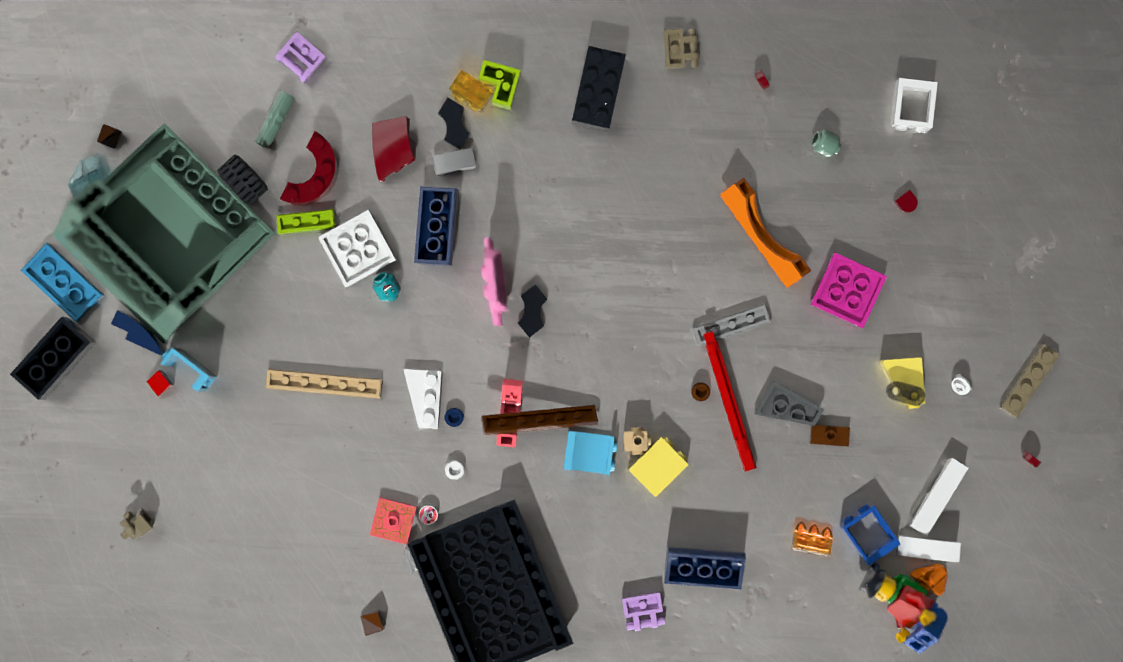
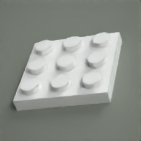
(357, 248)

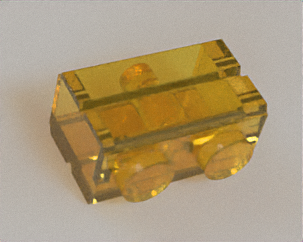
(471, 91)

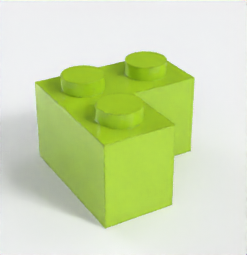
(504, 79)

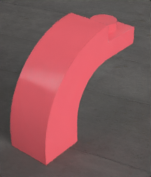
(510, 403)

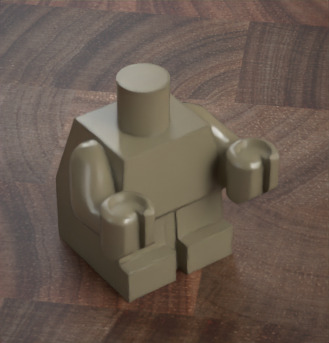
(137, 525)

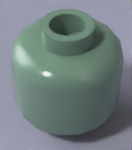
(826, 143)

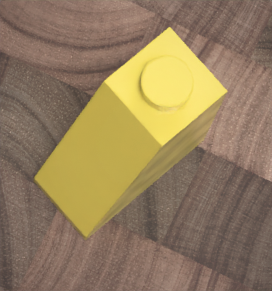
(906, 371)

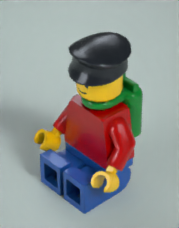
(908, 606)

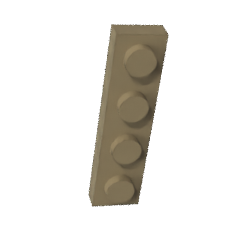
(1029, 381)

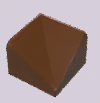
(109, 136)
(372, 623)

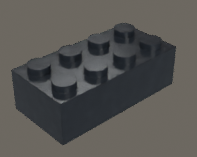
(598, 88)
(53, 358)

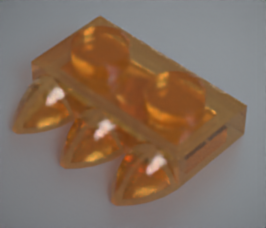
(812, 541)

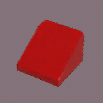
(159, 382)

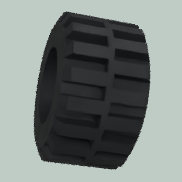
(242, 179)

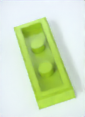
(305, 221)

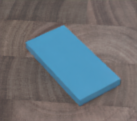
(62, 282)

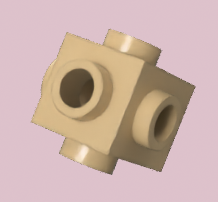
(629, 437)

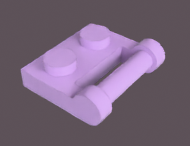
(305, 52)

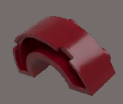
(323, 178)

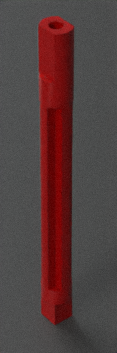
(729, 402)

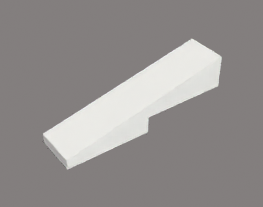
(938, 496)

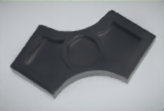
(452, 115)
(531, 319)

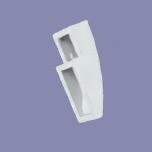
(929, 548)

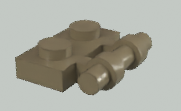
(674, 48)

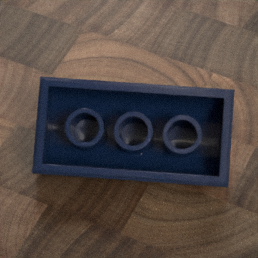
(436, 226)
(704, 568)

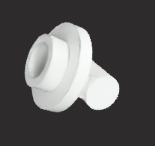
(961, 385)

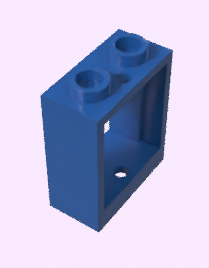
(879, 551)

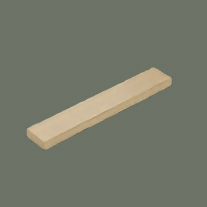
(323, 383)

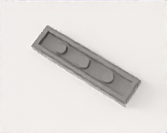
(733, 324)

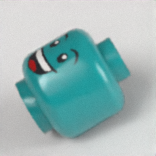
(386, 287)

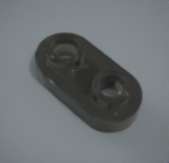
(904, 393)

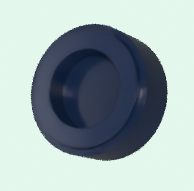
(454, 417)

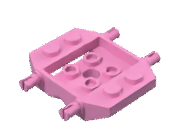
(495, 281)

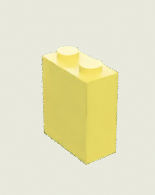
(658, 466)

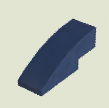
(137, 332)

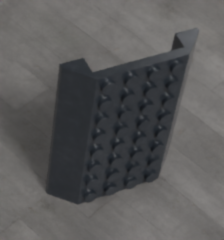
(488, 585)

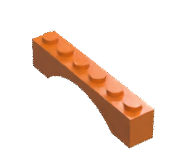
(742, 202)

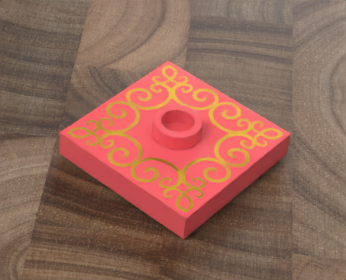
(393, 520)

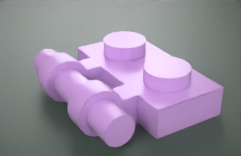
(643, 605)

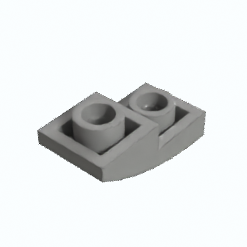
(454, 161)

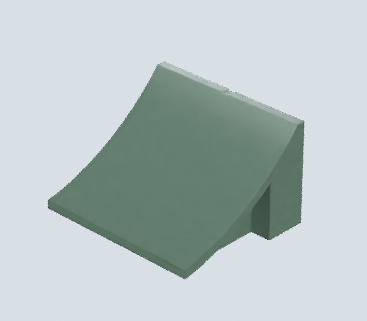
(161, 232)

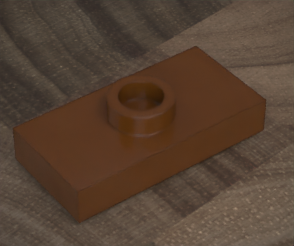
(829, 435)

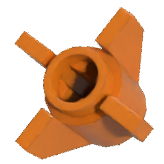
(932, 578)

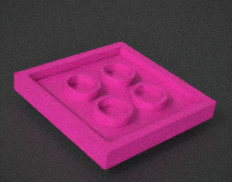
(848, 290)

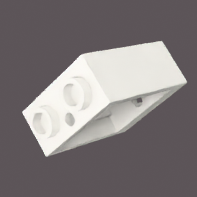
(913, 85)

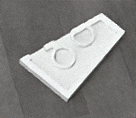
(425, 396)

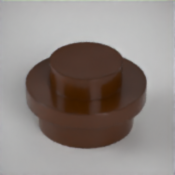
(700, 391)

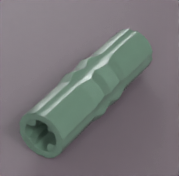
(274, 119)

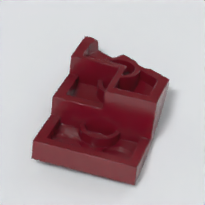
(392, 146)

